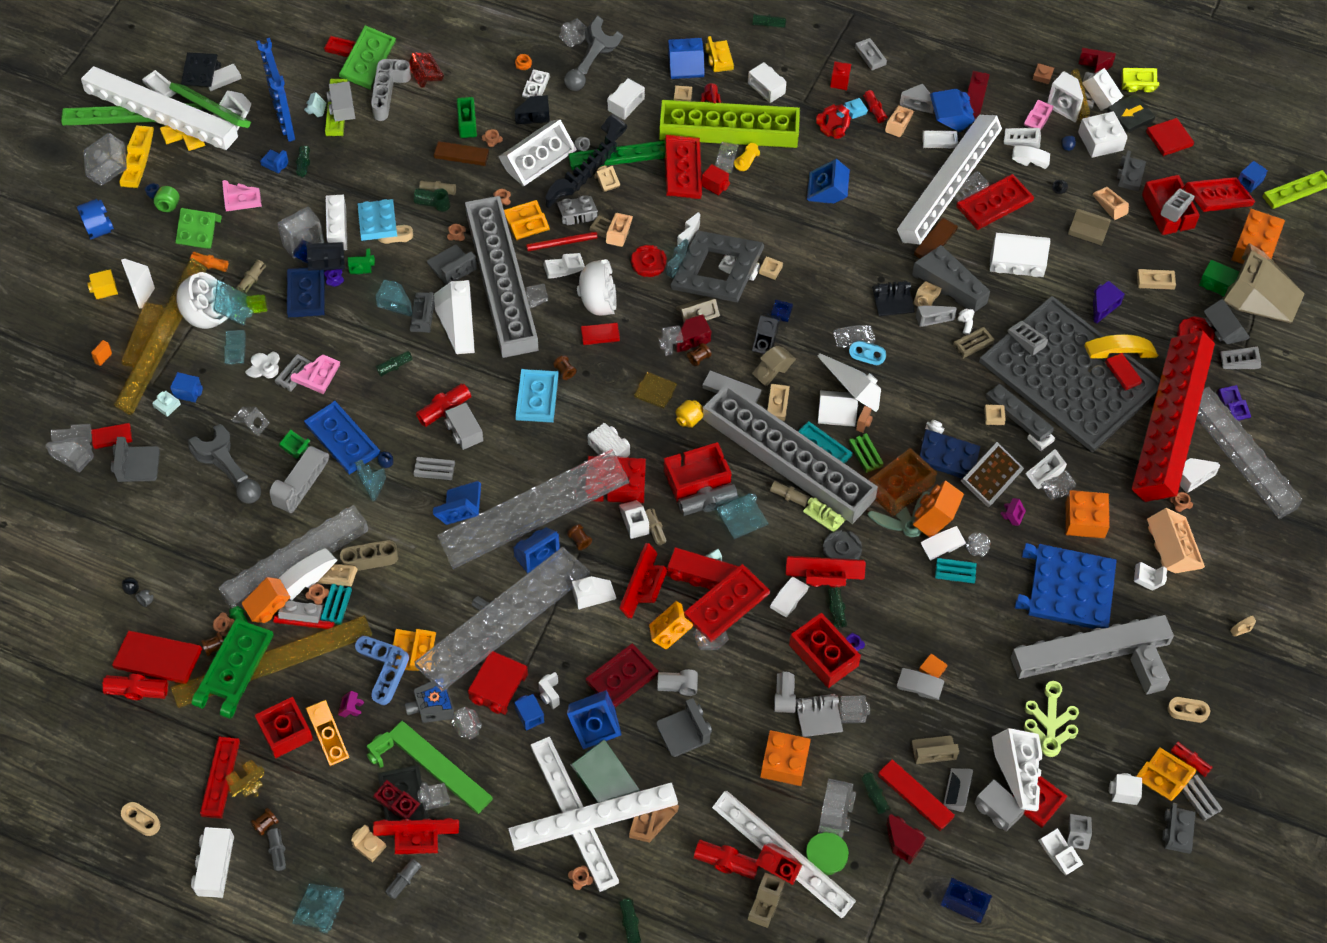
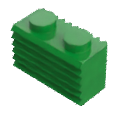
(466, 117)

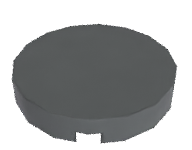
(842, 545)

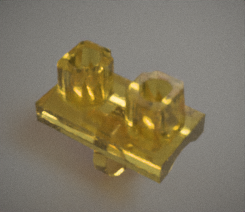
(253, 774)

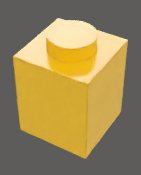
(102, 284)

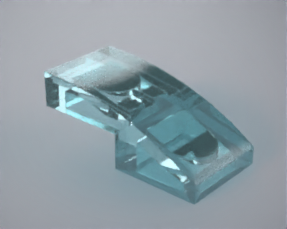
(679, 254)
(235, 347)

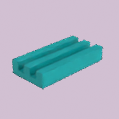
(955, 567)
(339, 590)

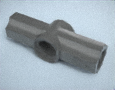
(707, 499)

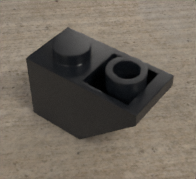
(533, 110)
(766, 332)

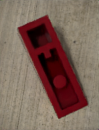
(977, 91)

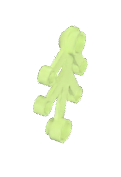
(1050, 721)

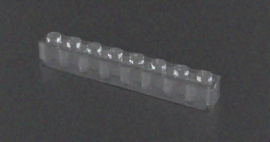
(1247, 455)
(330, 535)

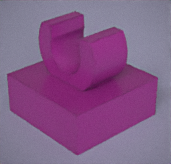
(1014, 512)
(348, 704)

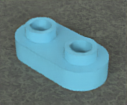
(868, 352)

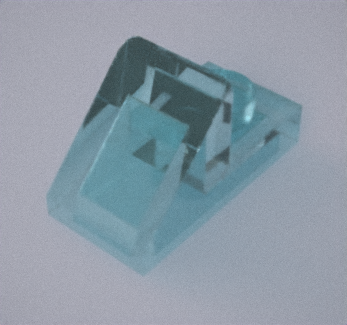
(372, 481)

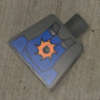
(431, 703)

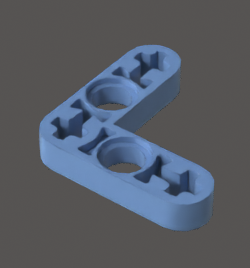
(388, 659)

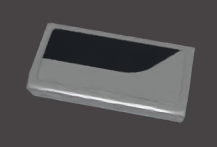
(958, 789)

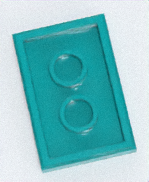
(825, 442)

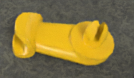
(745, 160)

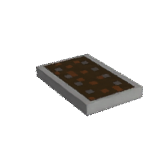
(992, 474)

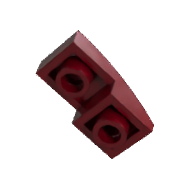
(396, 801)

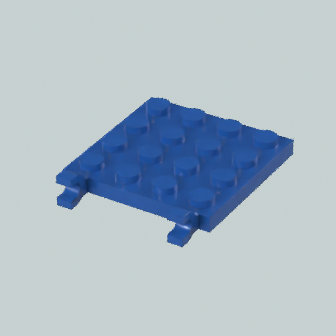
(276, 89)
(1069, 586)

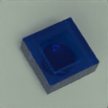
(301, 251)
(782, 309)

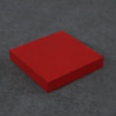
(1170, 136)
(1049, 802)

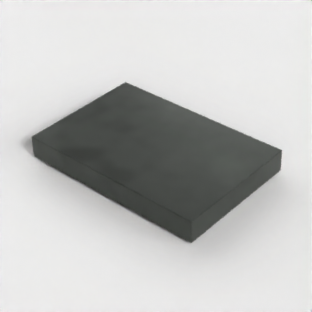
(406, 780)

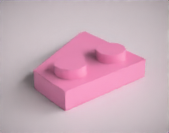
(240, 196)
(317, 374)

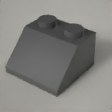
(1225, 322)

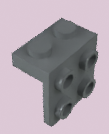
(134, 462)
(685, 729)

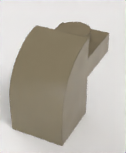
(773, 361)
(766, 900)

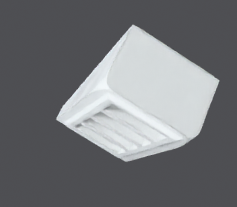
(1033, 135)

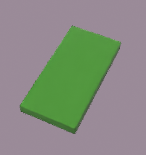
(365, 55)

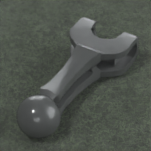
(597, 43)
(217, 453)

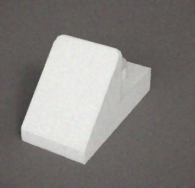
(1046, 469)

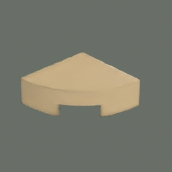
(1243, 626)

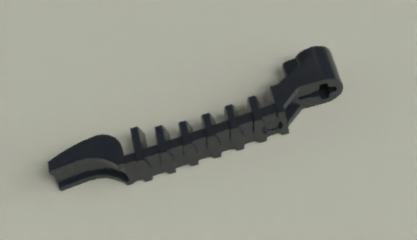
(563, 187)

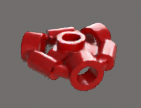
(834, 121)

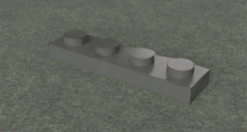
(1020, 413)

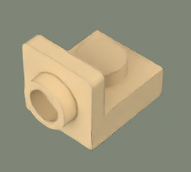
(607, 178)
(926, 294)
(367, 843)

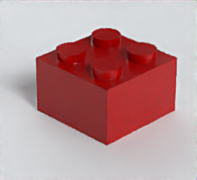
(284, 727)

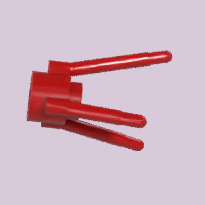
(711, 94)

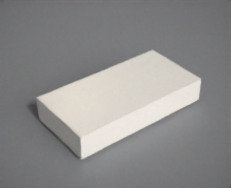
(225, 76)
(158, 83)
(940, 139)

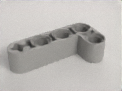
(387, 72)
(289, 493)

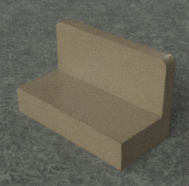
(1089, 227)
(705, 306)
(934, 749)

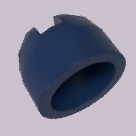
(1068, 143)
(151, 190)
(384, 462)

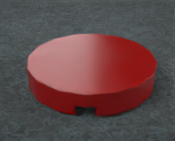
(648, 261)
(1193, 325)

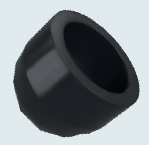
(1058, 189)
(128, 587)

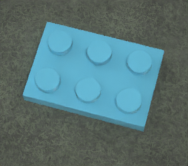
(377, 219)
(537, 395)

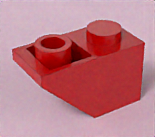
(779, 862)

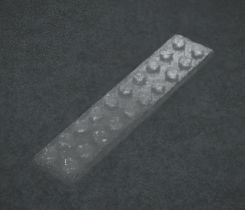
(533, 509)
(501, 619)

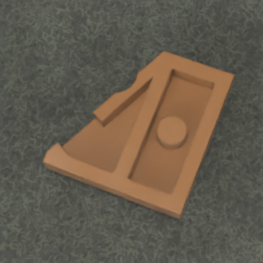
(648, 825)

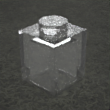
(853, 709)

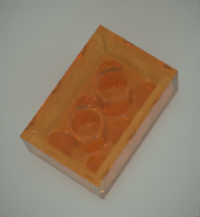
(903, 481)

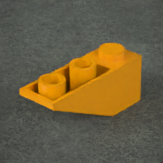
(327, 732)

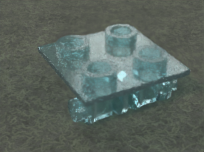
(231, 303)
(742, 515)
(319, 907)

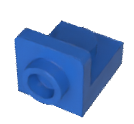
(275, 161)

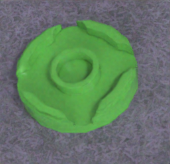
(827, 852)

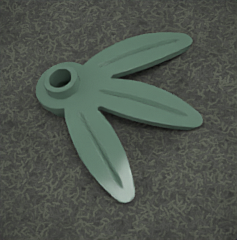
(904, 523)

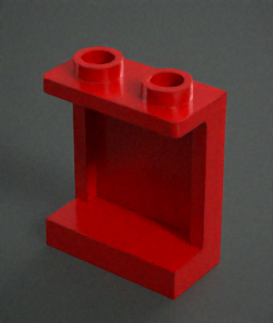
(497, 682)

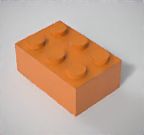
(1260, 231)

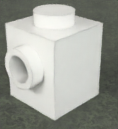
(1126, 789)

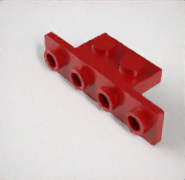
(825, 570)
(644, 582)
(416, 835)

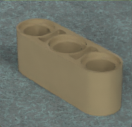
(377, 549)

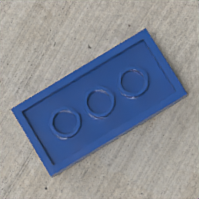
(341, 437)

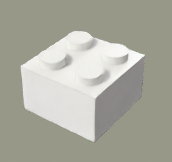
(1102, 134)

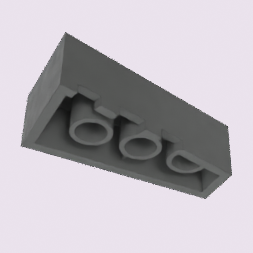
(955, 280)

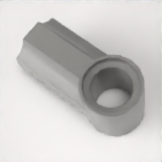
(683, 682)
(784, 698)

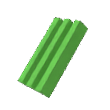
(860, 440)

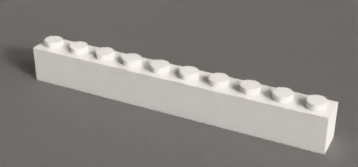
(159, 108)
(949, 179)

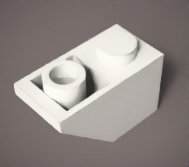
(635, 519)

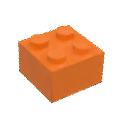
(937, 508)
(1087, 514)
(785, 758)

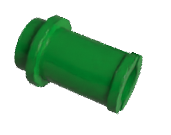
(237, 613)

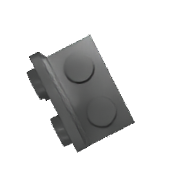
(452, 264)

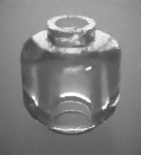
(466, 723)

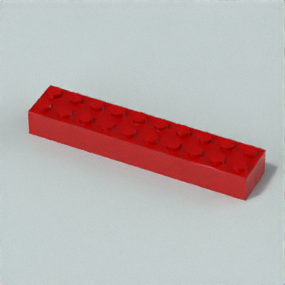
(1173, 417)

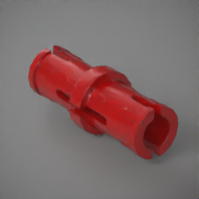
(875, 106)
(1191, 759)

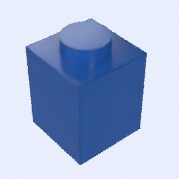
(1252, 176)
(186, 387)
(529, 711)

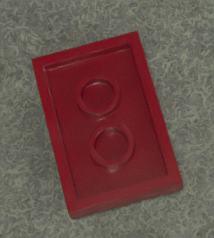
(623, 675)

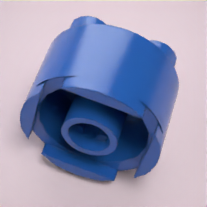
(94, 219)

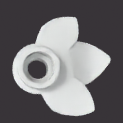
(264, 365)

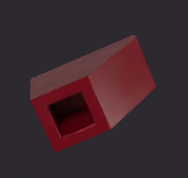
(694, 333)
(904, 840)

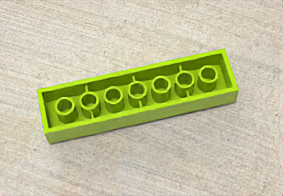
(731, 123)

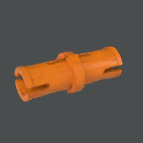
(210, 261)

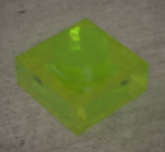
(257, 303)

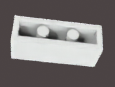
(336, 219)
(212, 862)

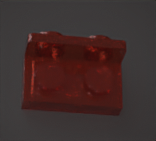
(425, 68)

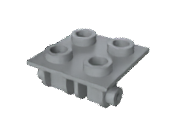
(574, 207)
(819, 715)

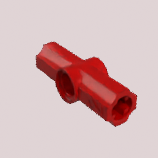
(442, 403)
(135, 687)
(726, 859)

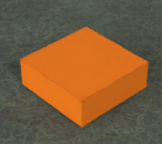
(101, 353)
(933, 666)

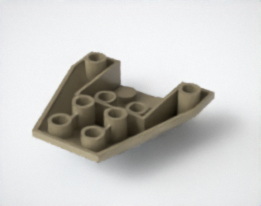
(1263, 288)

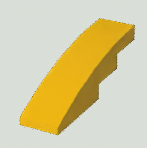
(137, 156)

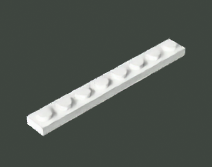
(568, 800)
(593, 816)
(761, 834)

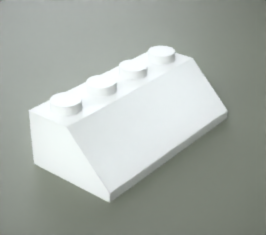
(538, 152)

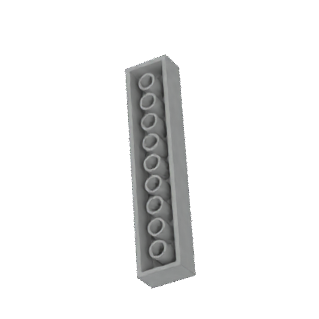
(501, 277)
(790, 453)

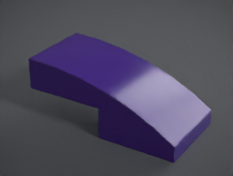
(1232, 399)

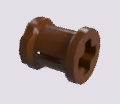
(699, 354)
(564, 367)
(579, 537)
(212, 644)
(264, 822)

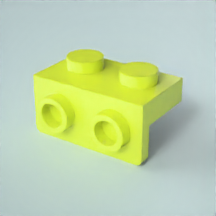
(1139, 79)

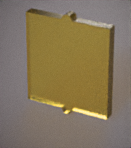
(655, 390)

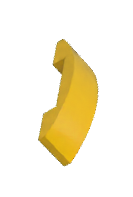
(1120, 344)

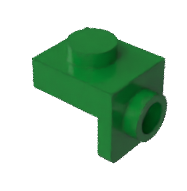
(361, 265)
(294, 444)

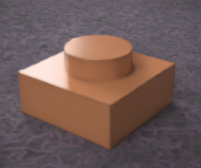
(1043, 73)
(864, 419)

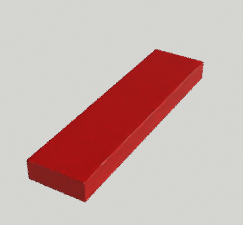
(217, 786)
(916, 795)

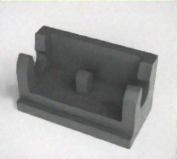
(422, 312)

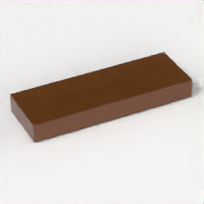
(461, 153)
(938, 236)

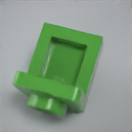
(378, 746)

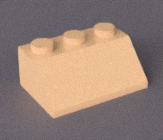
(1174, 541)

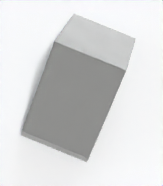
(917, 98)

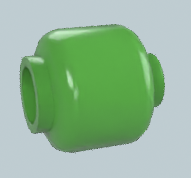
(166, 199)

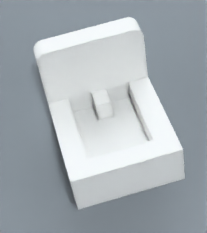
(1149, 576)
(548, 694)

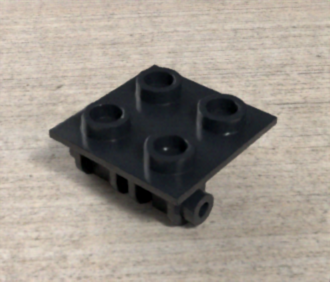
(200, 69)
(893, 298)

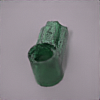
(437, 198)

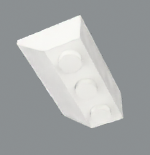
(1019, 254)

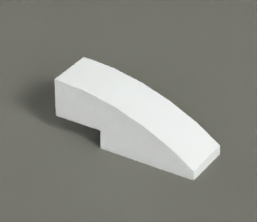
(307, 572)

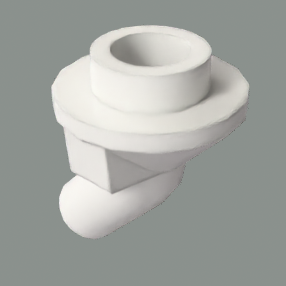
(966, 316)
(935, 426)

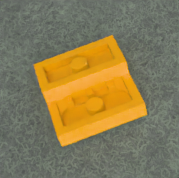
(526, 220)
(415, 644)
(1166, 774)

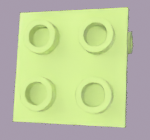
(823, 514)

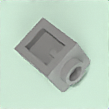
(1079, 831)

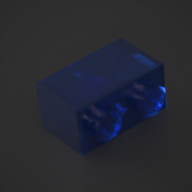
(966, 900)

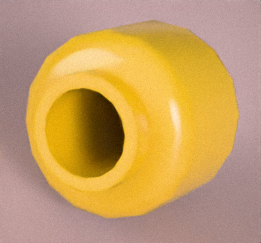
(689, 413)

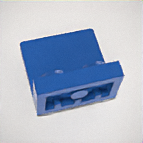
(460, 504)

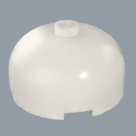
(597, 288)
(197, 300)

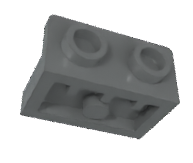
(1131, 173)
(1179, 830)

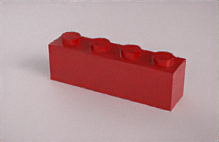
(698, 569)

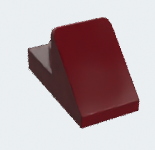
(1097, 59)

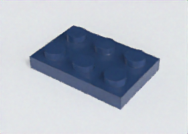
(305, 292)
(948, 453)

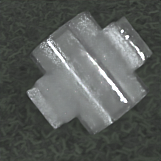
(978, 544)

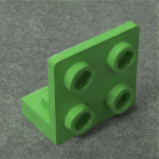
(196, 228)

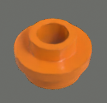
(523, 62)

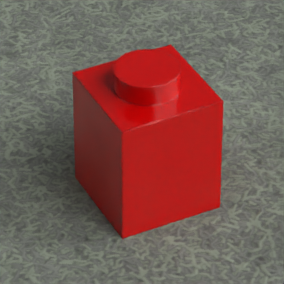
(840, 75)
(715, 179)

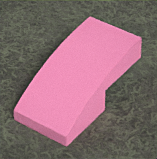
(1039, 115)

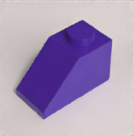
(1106, 300)

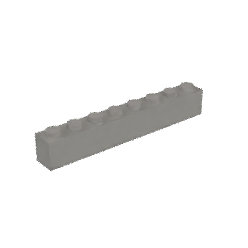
(1090, 646)

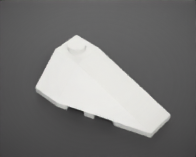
(455, 313)
(860, 385)
(1019, 759)

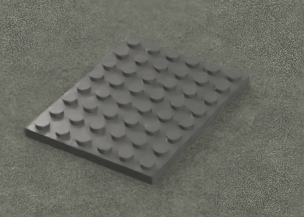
(1065, 381)

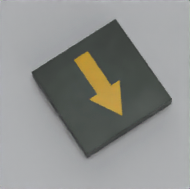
(1132, 113)

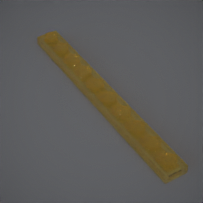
(155, 346)
(289, 654)

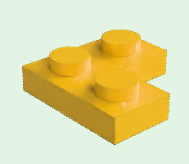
(171, 135)

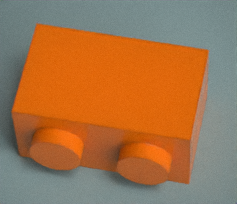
(266, 600)

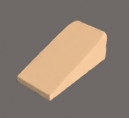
(898, 121)
(1112, 203)
(618, 229)

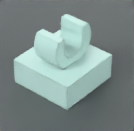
(315, 105)
(166, 403)

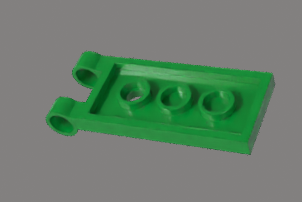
(236, 658)

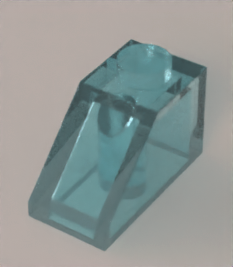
(393, 298)

